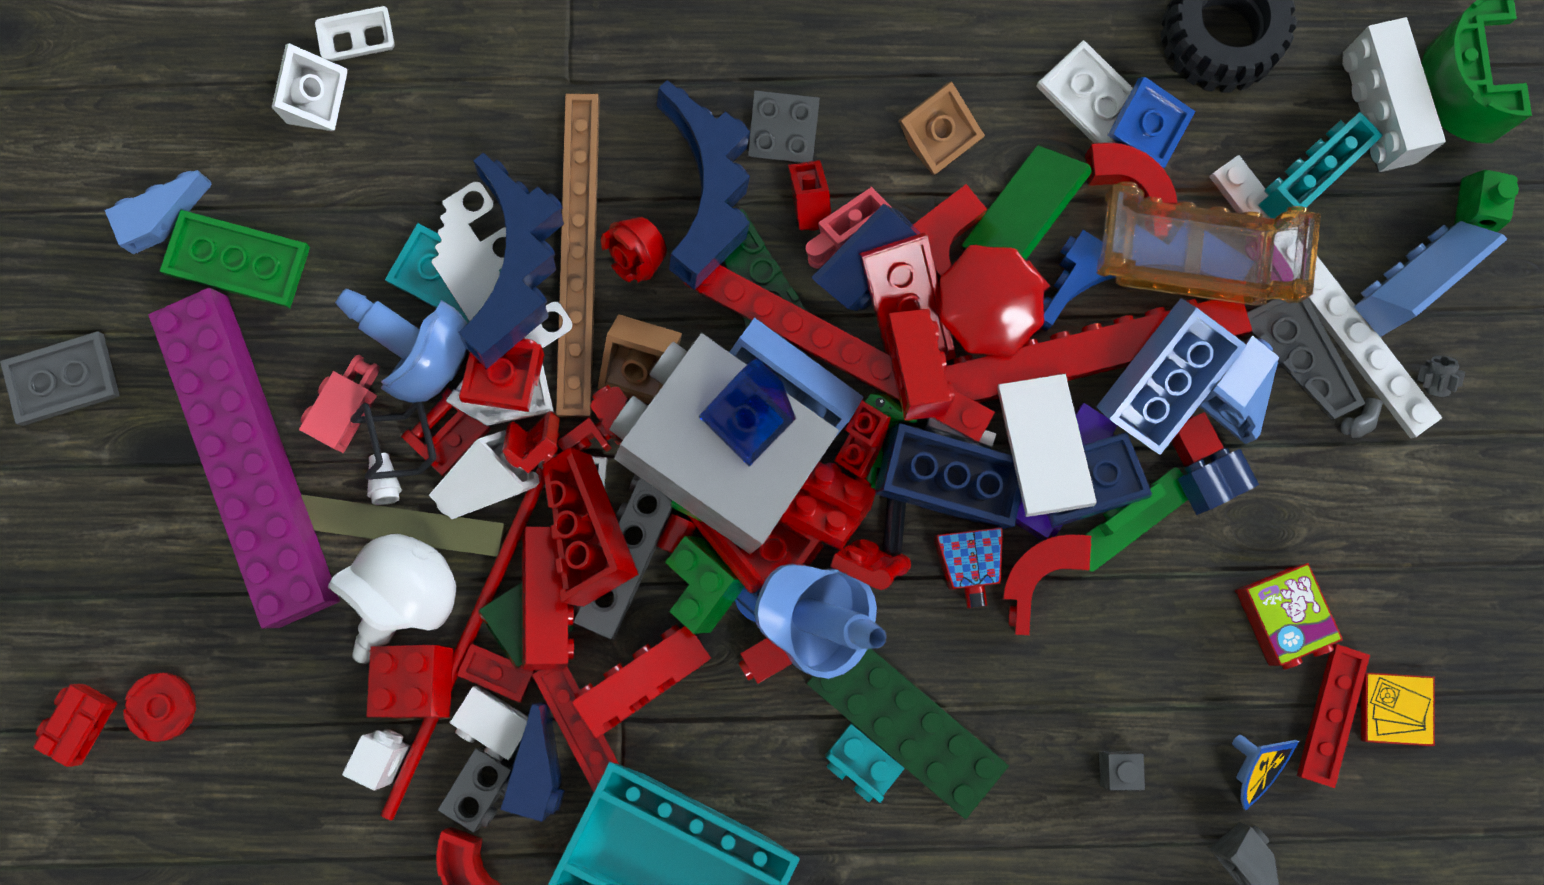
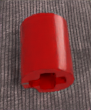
(674, 532)

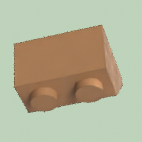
(631, 354)

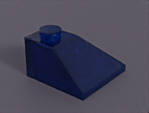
(750, 411)

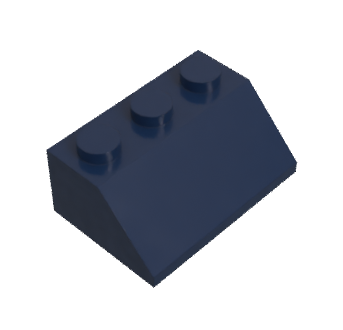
(844, 272)

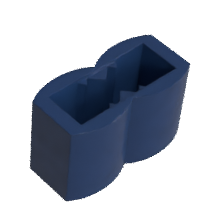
(1217, 481)

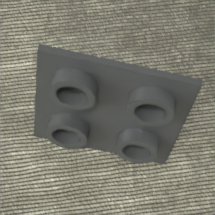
(783, 126)

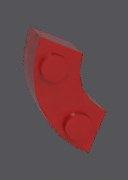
(460, 859)

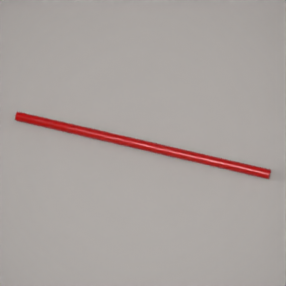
(467, 637)

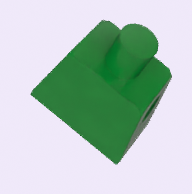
(1487, 199)

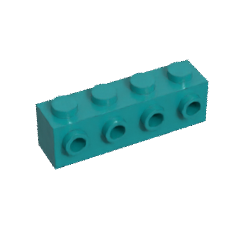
(1325, 164)

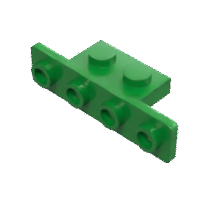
(1131, 521)

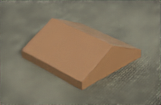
(940, 128)

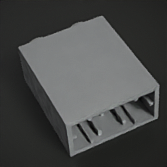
(696, 467)

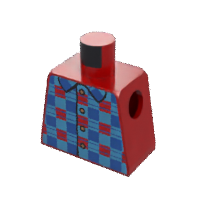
(971, 562)

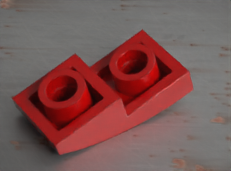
(865, 439)

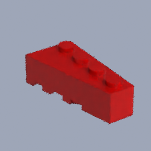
(586, 530)
(640, 681)

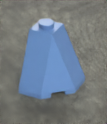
(1244, 391)

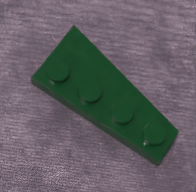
(757, 265)

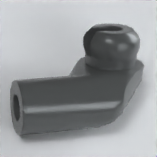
(1365, 422)

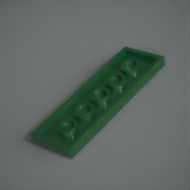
(914, 731)

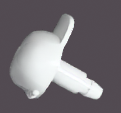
(395, 587)

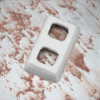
(356, 24)

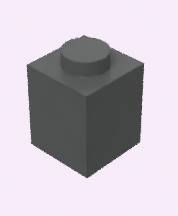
(1121, 770)

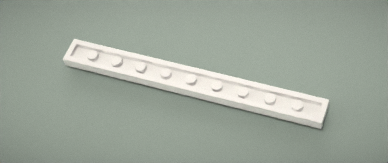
(1341, 319)

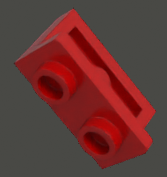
(531, 447)

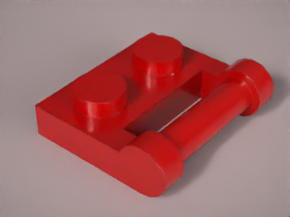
(451, 440)
(869, 564)

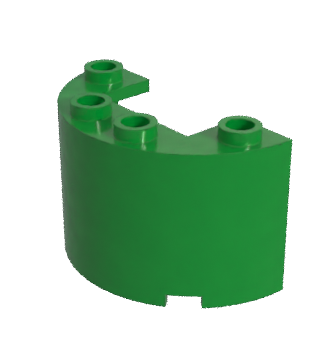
(1462, 80)

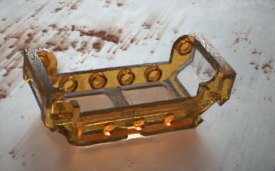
(1208, 250)

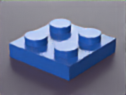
(1151, 121)

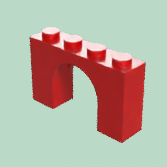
(949, 222)

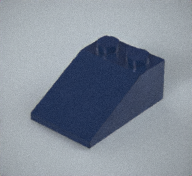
(536, 772)

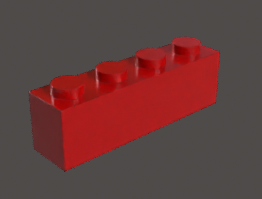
(543, 615)

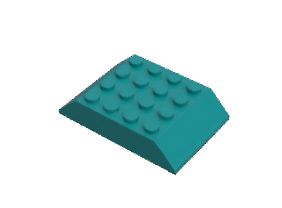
(657, 836)

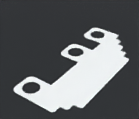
(471, 265)

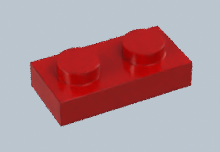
(495, 673)

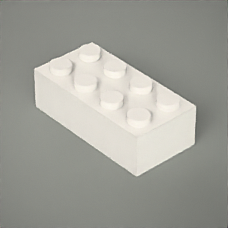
(1393, 94)

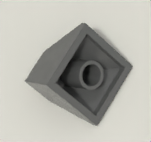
(1246, 856)

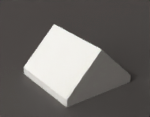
(308, 89)

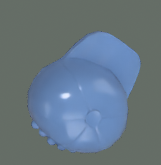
(428, 354)
(818, 618)

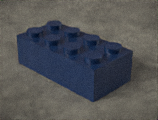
(949, 477)

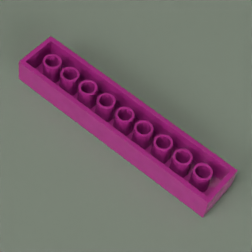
(243, 459)

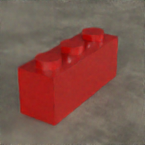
(918, 364)

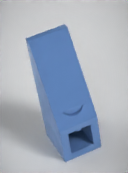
(153, 215)

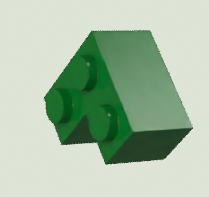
(710, 586)

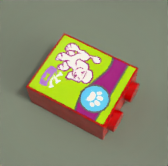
(1289, 616)

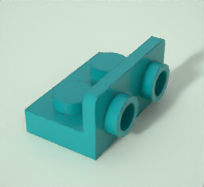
(864, 763)

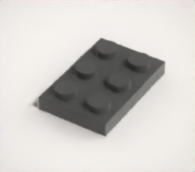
(59, 378)

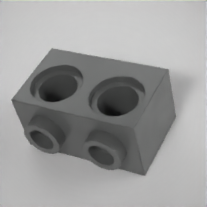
(471, 784)

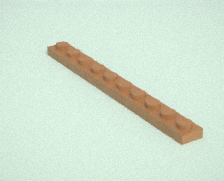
(578, 255)

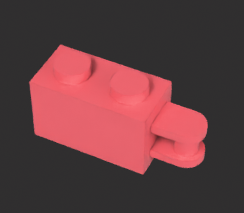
(841, 226)
(337, 402)

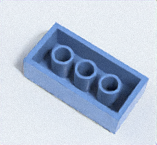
(1171, 376)

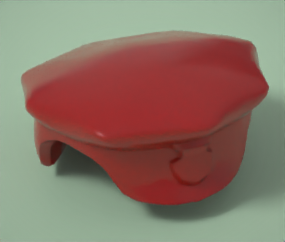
(991, 300)

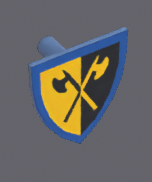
(1260, 767)

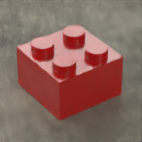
(410, 681)

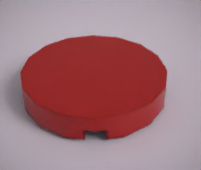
(159, 707)

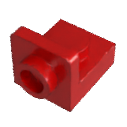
(580, 436)

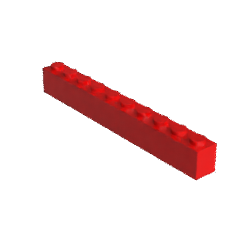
(1081, 354)

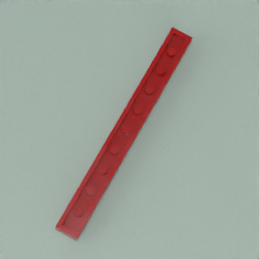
(830, 344)

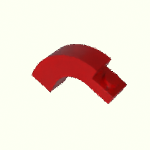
(1123, 163)
(1041, 559)

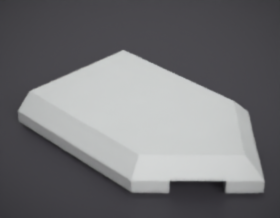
(489, 415)

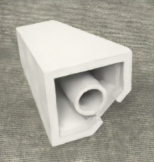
(481, 479)

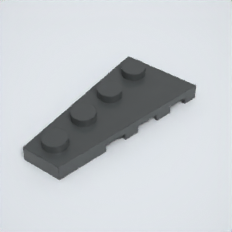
(1307, 354)

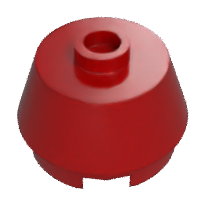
(635, 248)

